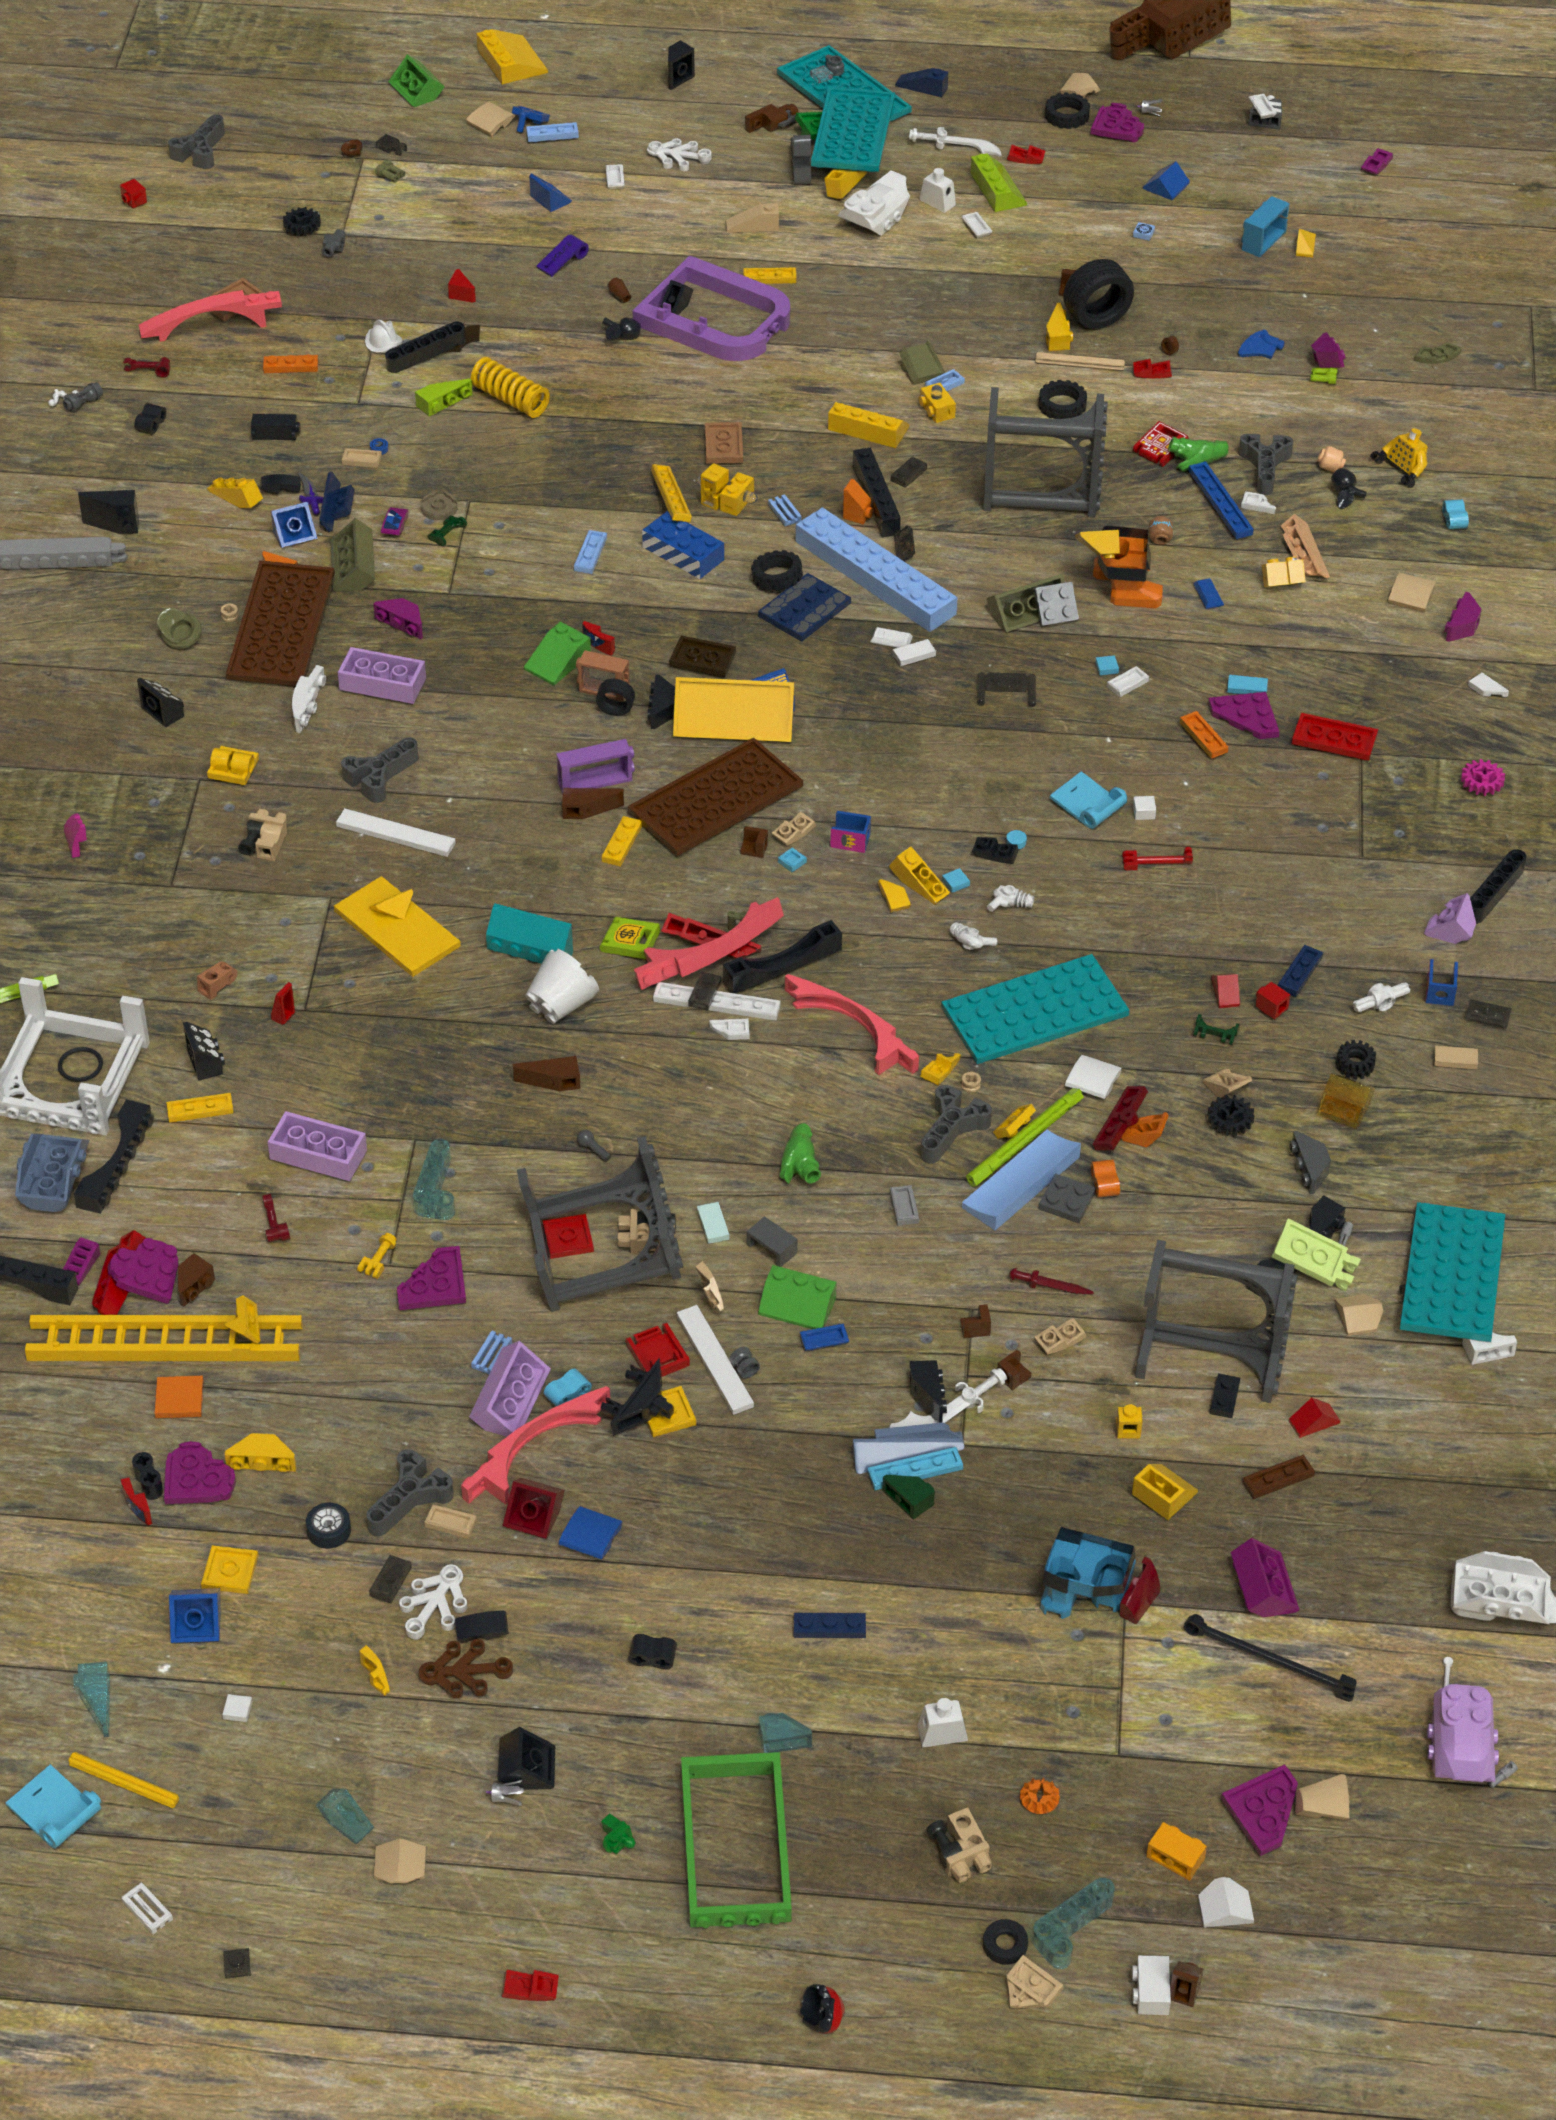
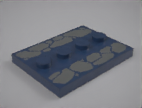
(804, 607)

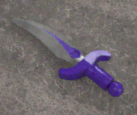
(310, 490)

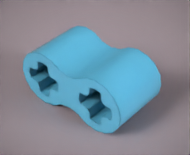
(1455, 514)
(567, 1388)

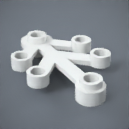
(659, 150)
(434, 1599)

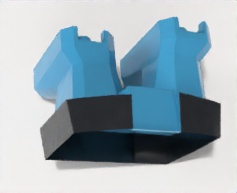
(1086, 1567)

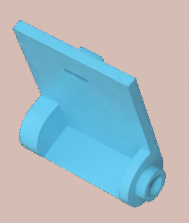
(1088, 800)
(53, 1806)

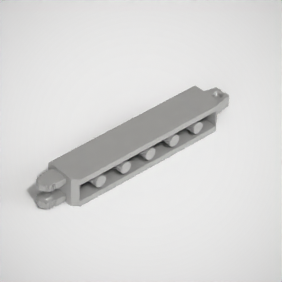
(60, 553)

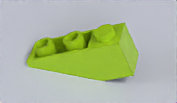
(442, 395)

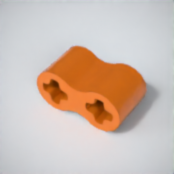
(1105, 1178)

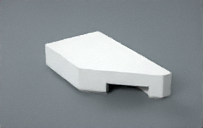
(1257, 503)
(1486, 686)
(731, 1028)

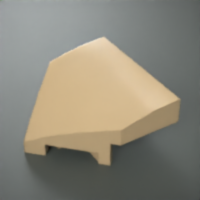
(1080, 84)
(710, 1287)
(1031, 1985)

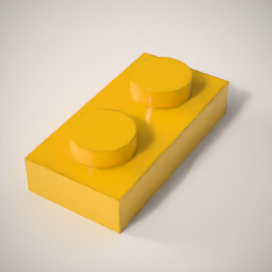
(1017, 1118)

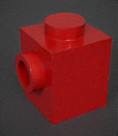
(133, 193)
(1272, 1000)

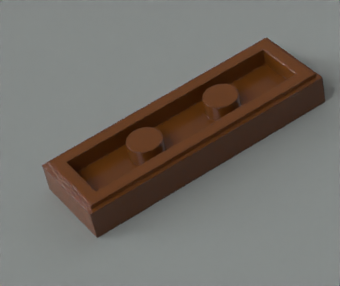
(1278, 1476)

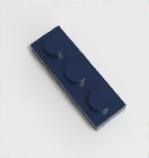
(1300, 970)
(829, 1625)

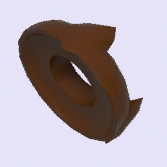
(352, 144)

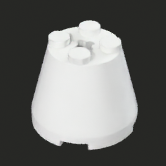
(560, 986)

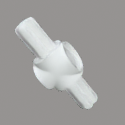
(1381, 997)

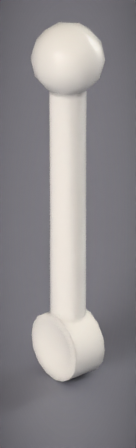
(1447, 1662)

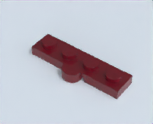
(1121, 1117)

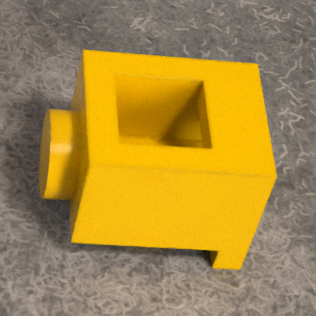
(1129, 1416)

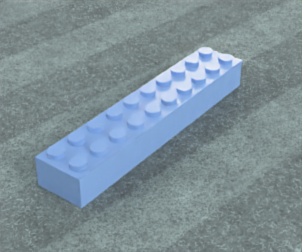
(876, 569)

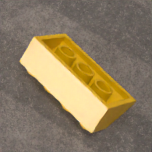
(866, 425)

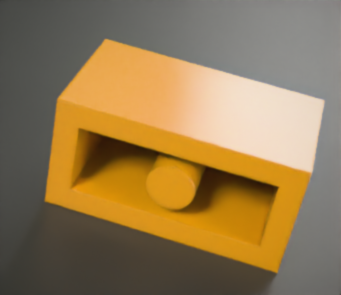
(1176, 1851)

